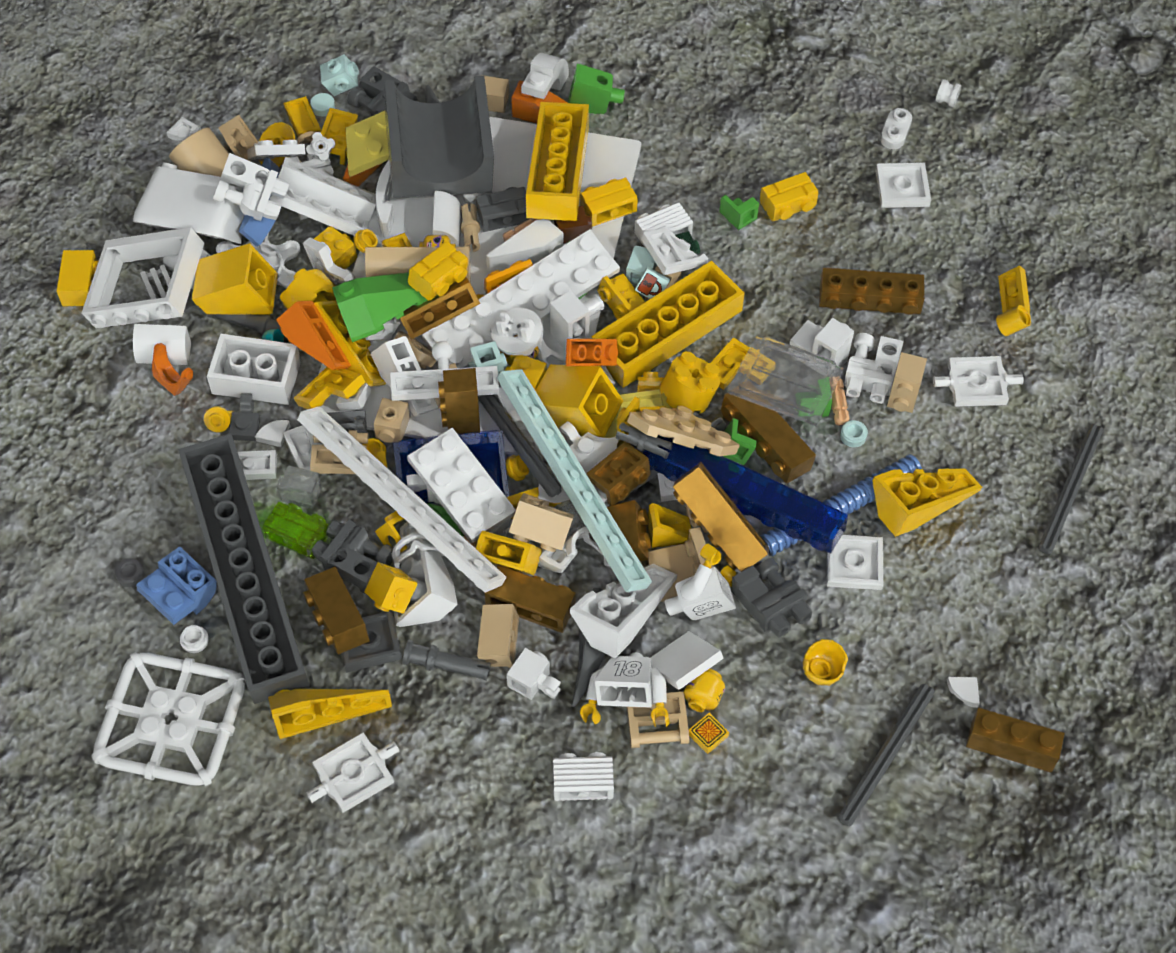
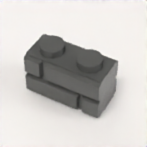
(502, 208)

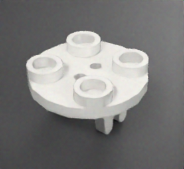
(527, 336)

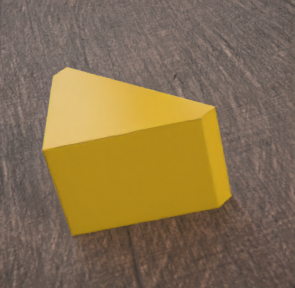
(667, 526)

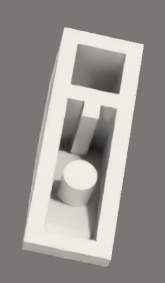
(531, 243)
(399, 357)

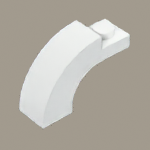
(544, 74)

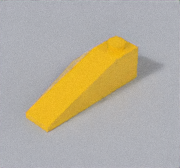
(355, 352)
(915, 498)
(310, 709)

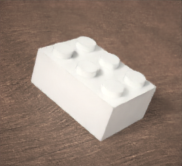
(255, 368)

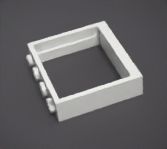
(141, 247)

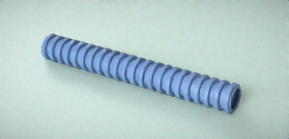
(845, 501)

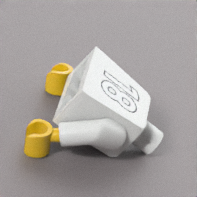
(706, 591)
(627, 683)

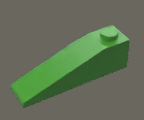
(373, 301)

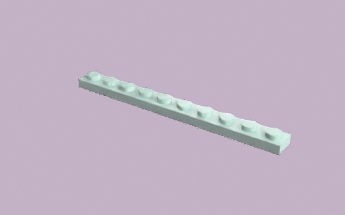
(574, 481)

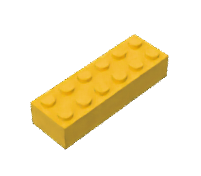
(557, 161)
(672, 321)

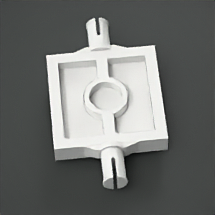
(978, 381)
(353, 772)

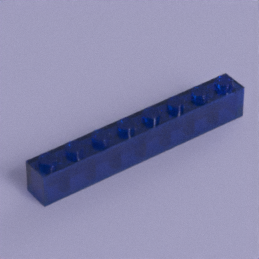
(759, 495)

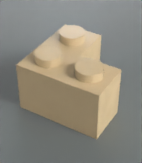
(540, 523)

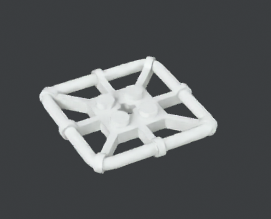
(179, 734)

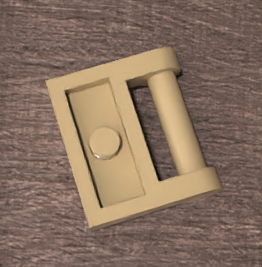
(642, 717)

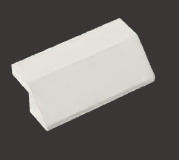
(325, 198)

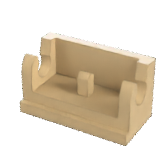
(238, 136)
(498, 635)

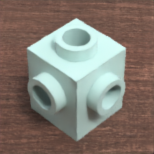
(339, 75)
(487, 355)

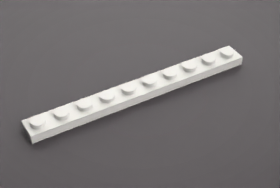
(402, 499)

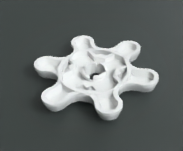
(274, 254)

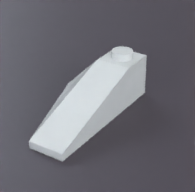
(435, 589)
(616, 616)

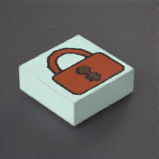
(651, 283)

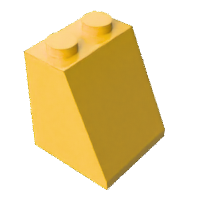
(235, 283)
(580, 397)

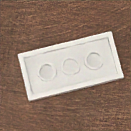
(461, 485)

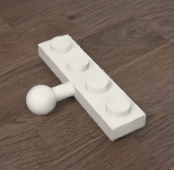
(424, 383)

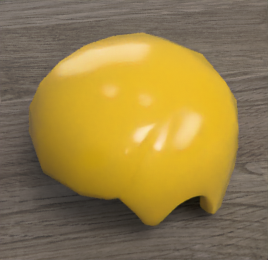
(825, 662)

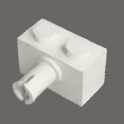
(571, 317)

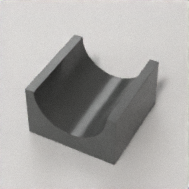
(439, 143)

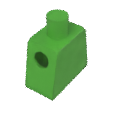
(594, 88)

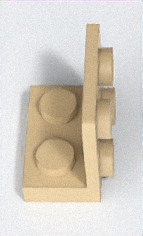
(680, 559)

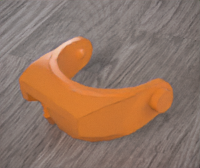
(161, 365)

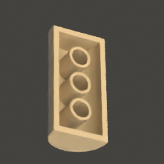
(200, 154)
(399, 260)

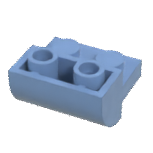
(178, 586)

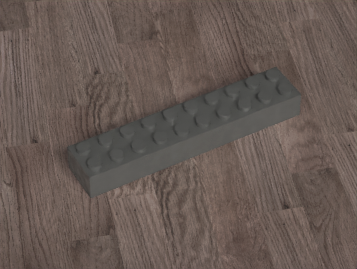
(243, 568)

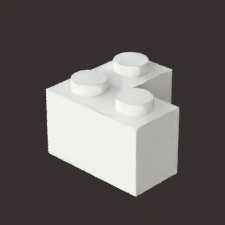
(829, 342)

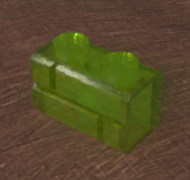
(294, 528)

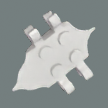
(588, 451)

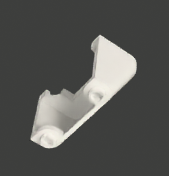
(186, 200)

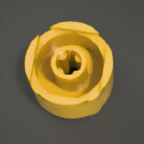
(308, 286)
(690, 382)

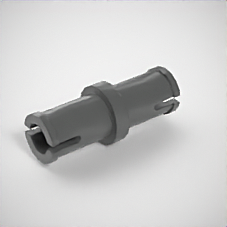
(644, 441)

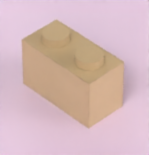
(907, 382)

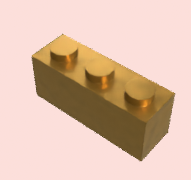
(433, 313)
(459, 400)
(534, 599)
(335, 611)
(1015, 740)

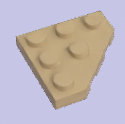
(684, 429)

